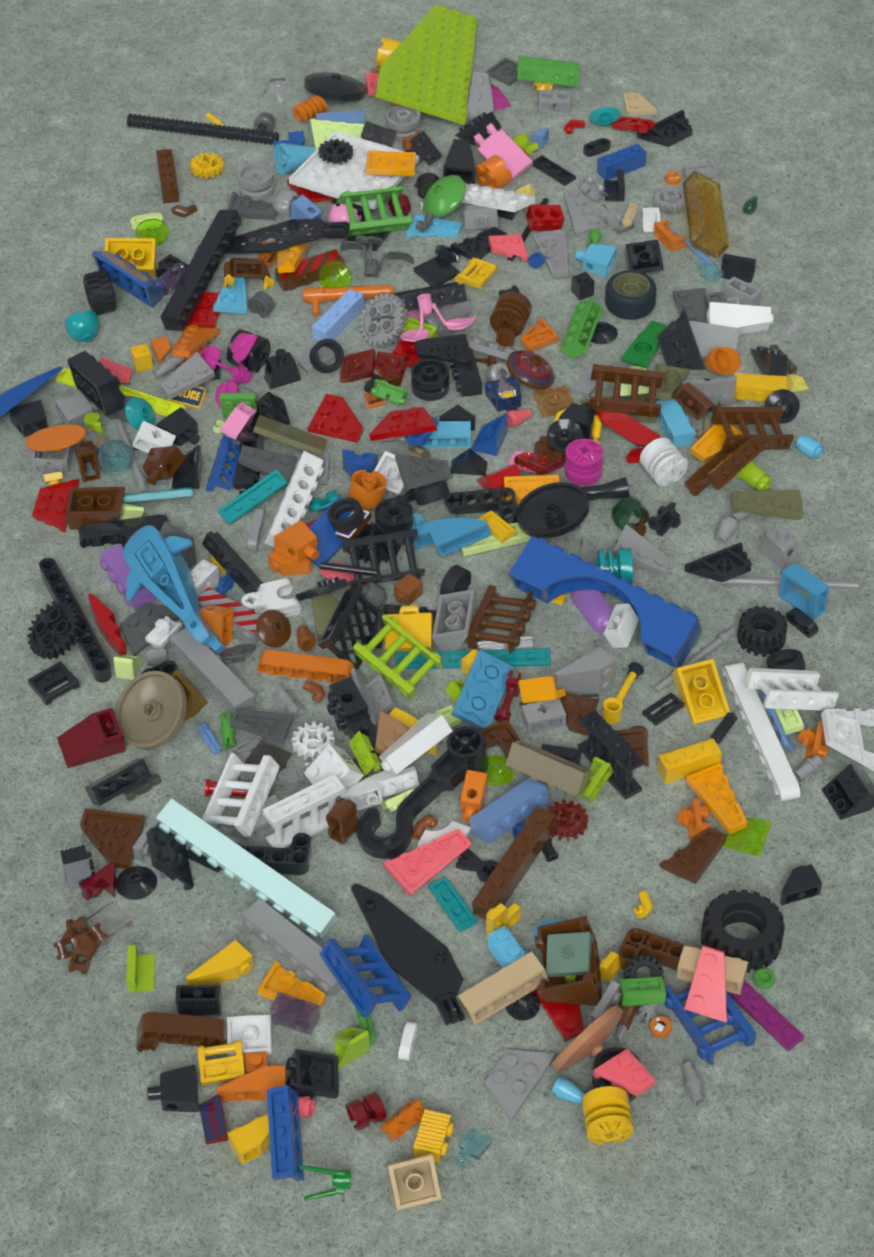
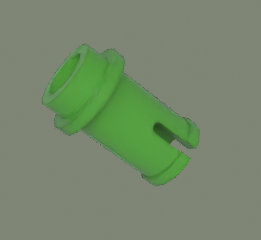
(594, 237)

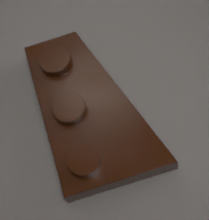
(697, 856)

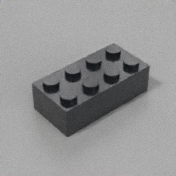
(96, 383)

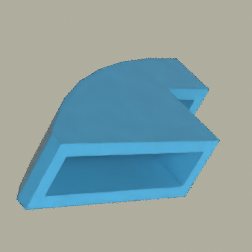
(451, 534)

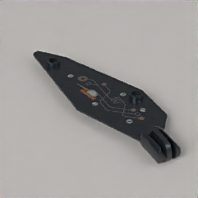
(287, 235)

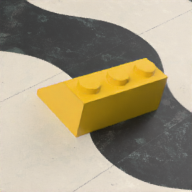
(138, 251)

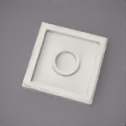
(253, 1030)

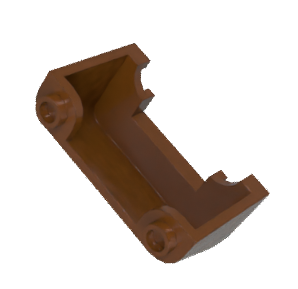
(587, 987)

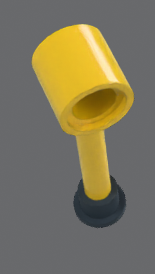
(613, 706)

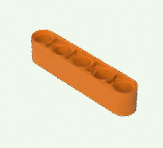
(304, 666)

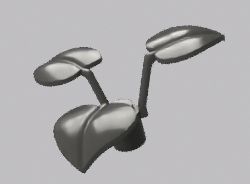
(372, 265)

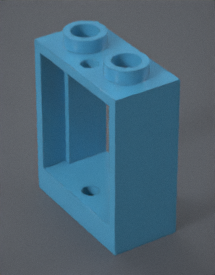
(810, 584)

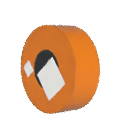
(660, 1027)

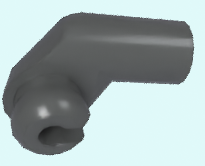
(423, 226)

